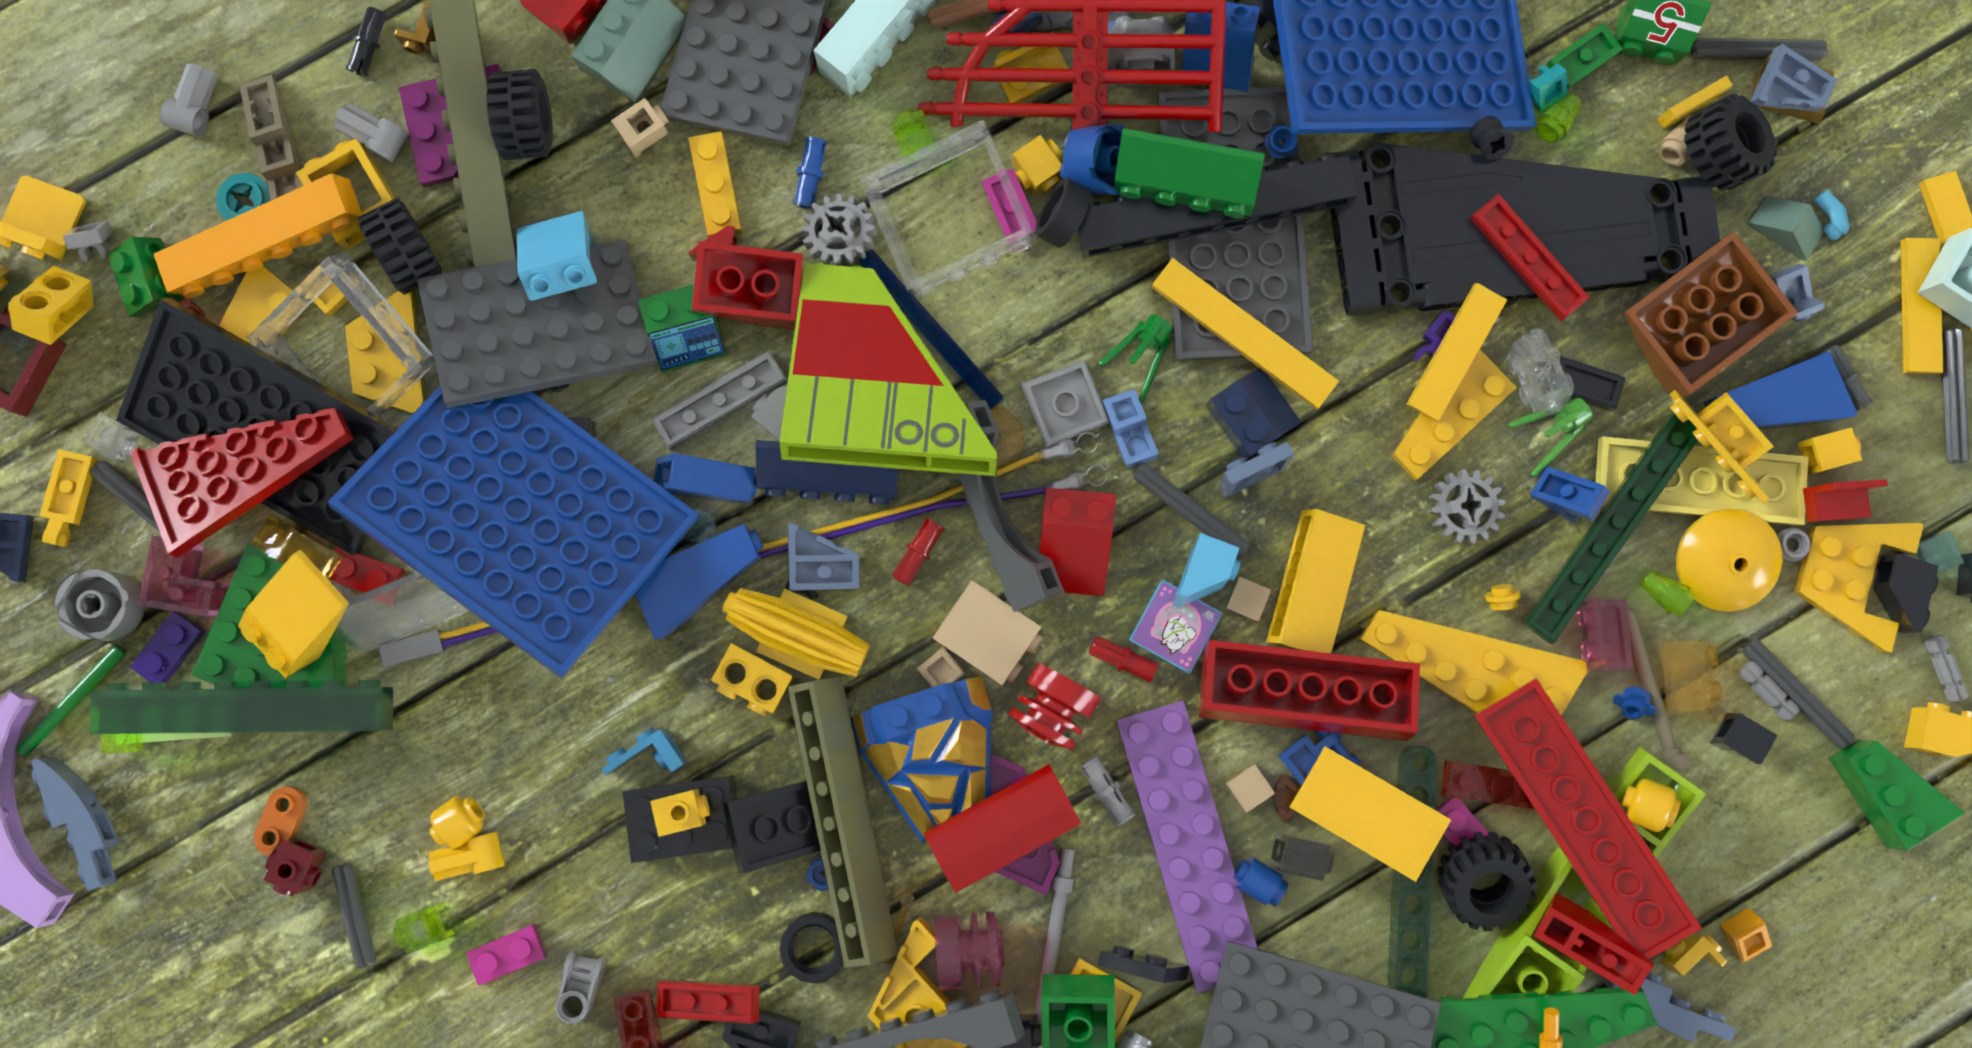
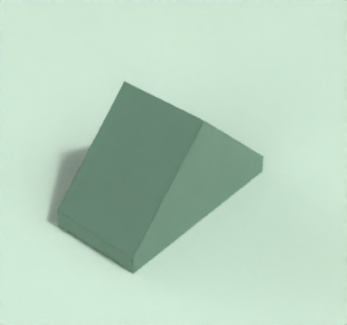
(1788, 224)

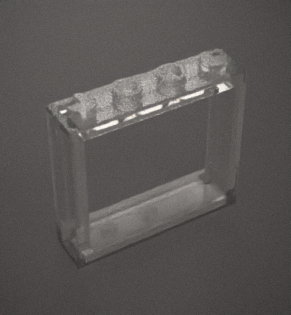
(922, 162)
(371, 306)

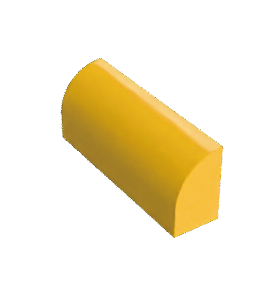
(1315, 582)

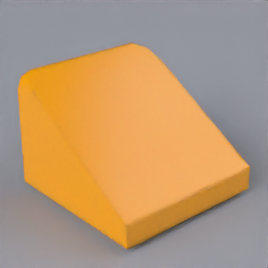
(1746, 934)

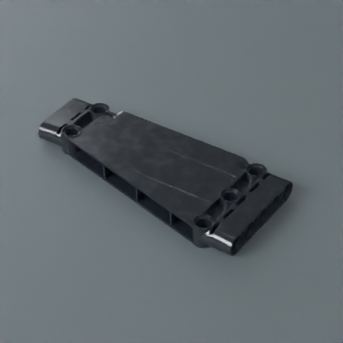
(1589, 219)

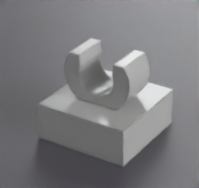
(89, 236)

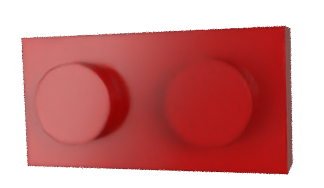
(364, 572)

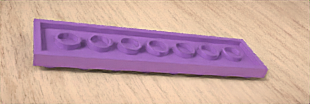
(1186, 837)

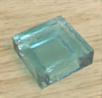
(1940, 551)

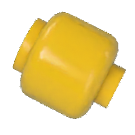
(1651, 805)
(457, 821)

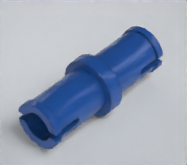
(810, 172)

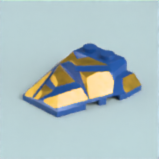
(931, 750)

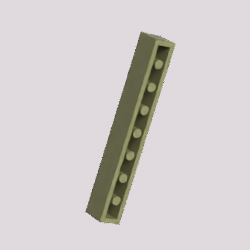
(473, 150)
(843, 822)

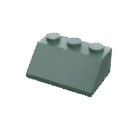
(629, 44)

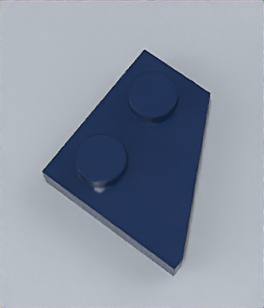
(15, 545)

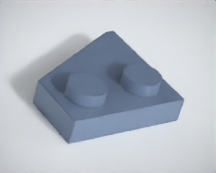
(819, 563)

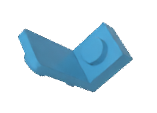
(666, 753)

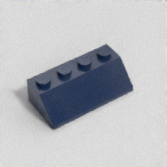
(818, 479)

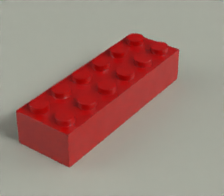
(1309, 690)

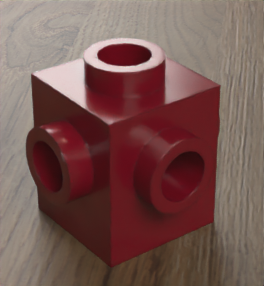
(294, 866)

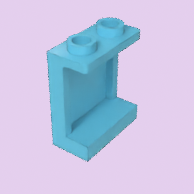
(555, 256)

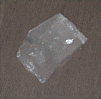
(111, 438)

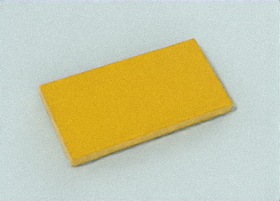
(1370, 813)

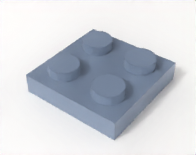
(1245, 473)

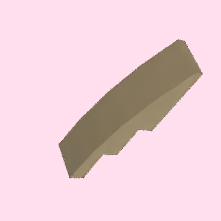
(272, 135)

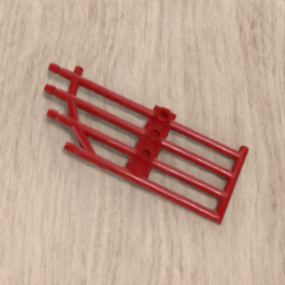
(1090, 63)

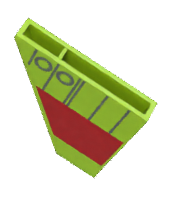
(869, 386)

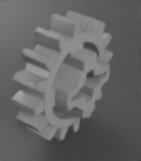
(843, 217)
(1466, 493)

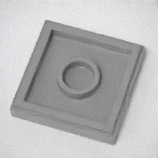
(1065, 403)

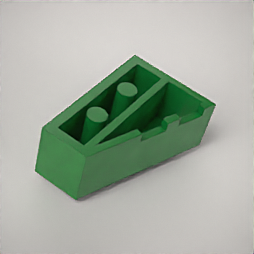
(1892, 795)

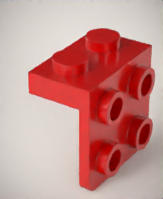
(564, 17)

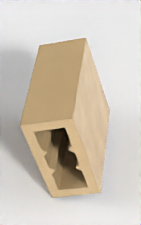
(988, 634)

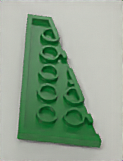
(1518, 1019)

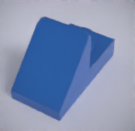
(1569, 494)

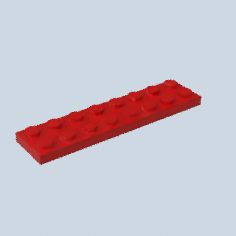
(1587, 820)

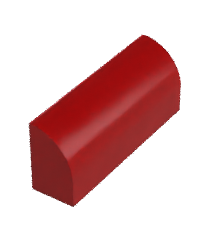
(1002, 828)

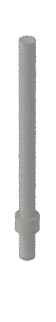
(1062, 885)

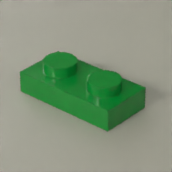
(1587, 54)

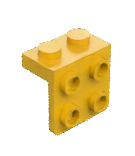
(40, 218)

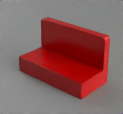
(1840, 500)

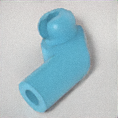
(1837, 213)

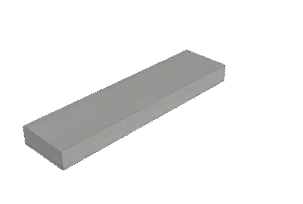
(719, 400)

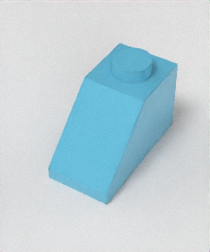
(1207, 569)

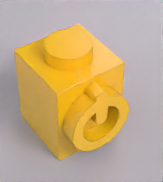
(1038, 165)
(680, 812)

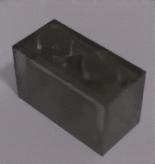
(1301, 856)

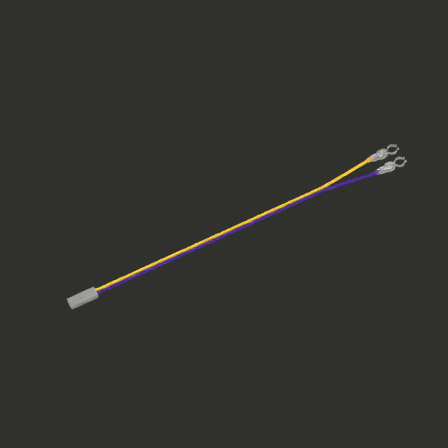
(432, 642)

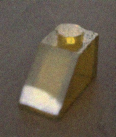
(283, 538)

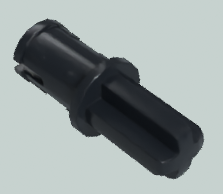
(366, 41)

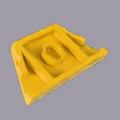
(375, 365)

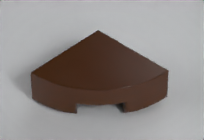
(1285, 792)

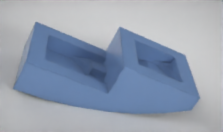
(1130, 429)

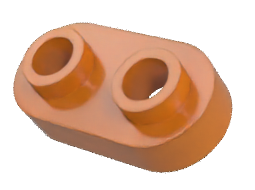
(280, 822)

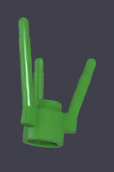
(1571, 419)

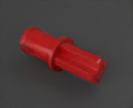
(918, 552)
(1123, 658)

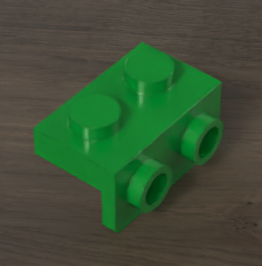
(139, 275)

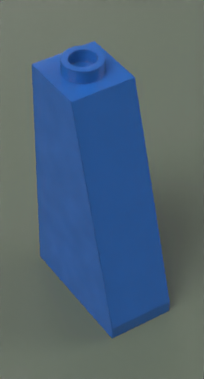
(1796, 396)
(695, 577)

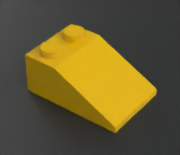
(293, 615)

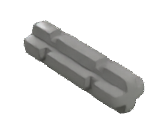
(1946, 668)
(1768, 691)

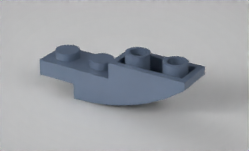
(74, 805)
(1675, 1014)

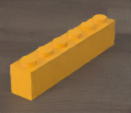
(259, 236)

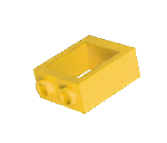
(343, 155)

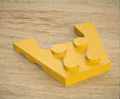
(1841, 571)
(909, 989)

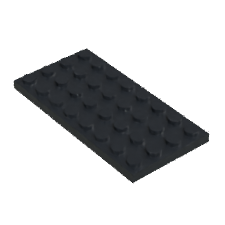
(207, 380)

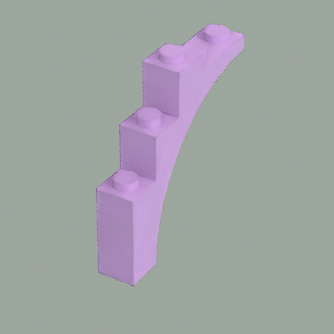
(24, 880)

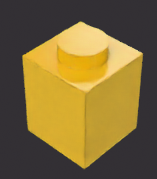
(1831, 450)

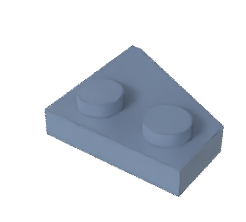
(1793, 83)

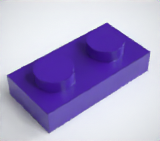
(168, 648)

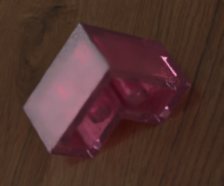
(174, 585)

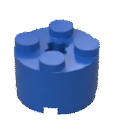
(1092, 157)

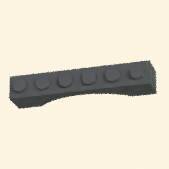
(1023, 570)
(980, 1024)

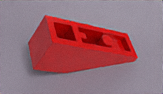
(1592, 944)

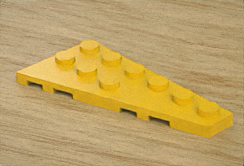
(1470, 665)

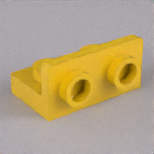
(1028, 58)

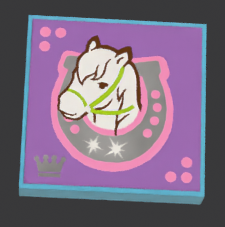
(1175, 632)

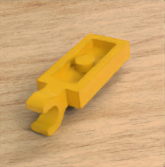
(66, 495)

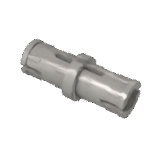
(1107, 791)

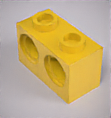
(51, 305)
(756, 672)

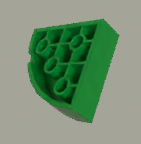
(233, 658)

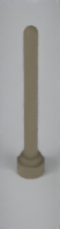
(1671, 753)

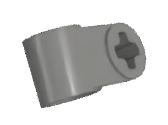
(579, 983)

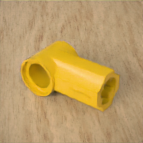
(475, 856)

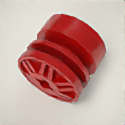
(1054, 706)

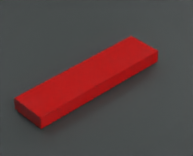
(1529, 257)

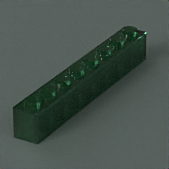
(241, 709)

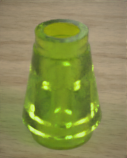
(1558, 119)
(1668, 593)

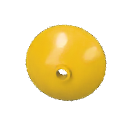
(1709, 553)

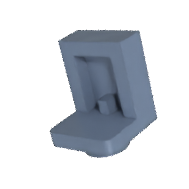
(1796, 286)

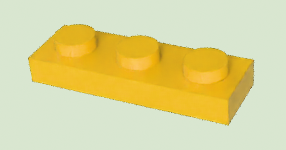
(714, 182)

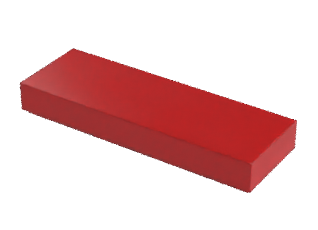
(708, 1001)

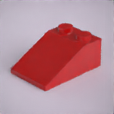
(748, 284)
(1078, 537)

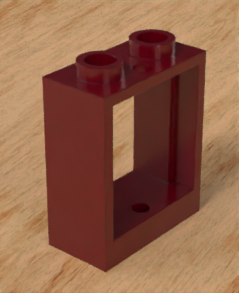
(33, 376)

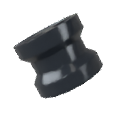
(1491, 138)

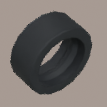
(1063, 213)
(787, 953)

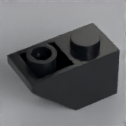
(1906, 590)

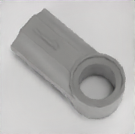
(188, 106)
(378, 136)

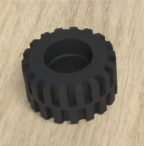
(519, 114)
(1730, 142)
(399, 245)
(1497, 903)

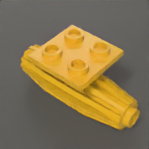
(797, 632)

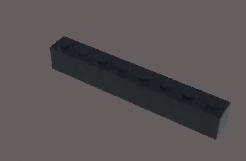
(1280, 195)

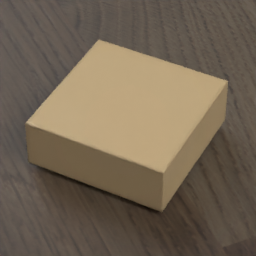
(1248, 599)
(940, 669)
(1250, 788)

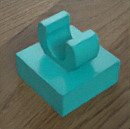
(1548, 87)

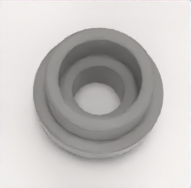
(1801, 544)

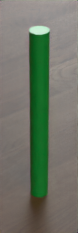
(67, 704)

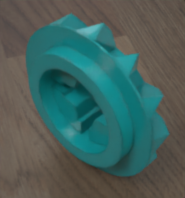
(243, 185)

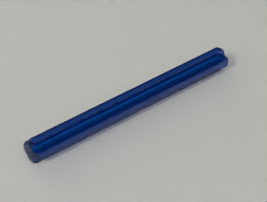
(933, 331)

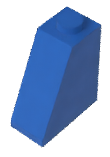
(705, 478)

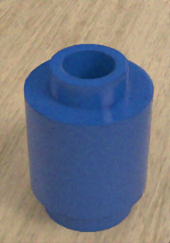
(1260, 881)

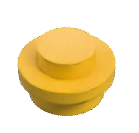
(1503, 597)

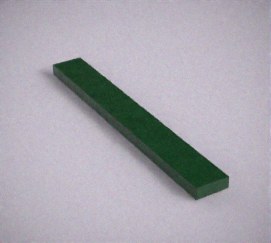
(1611, 529)

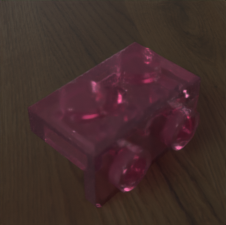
(1605, 635)

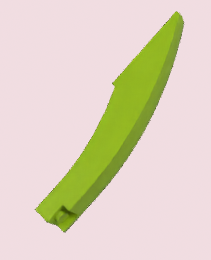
(1527, 964)

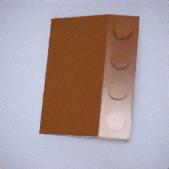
(1707, 316)

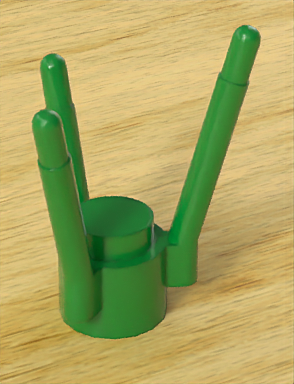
(1152, 334)

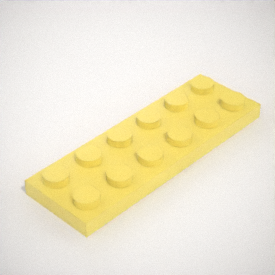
(1704, 485)

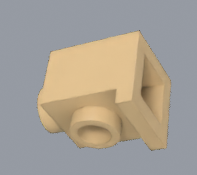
(631, 120)

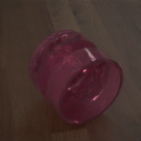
(967, 951)

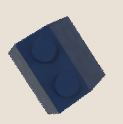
(1252, 413)

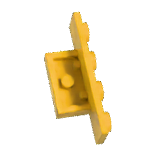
(1731, 434)

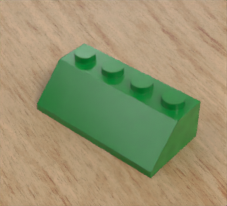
(1188, 173)

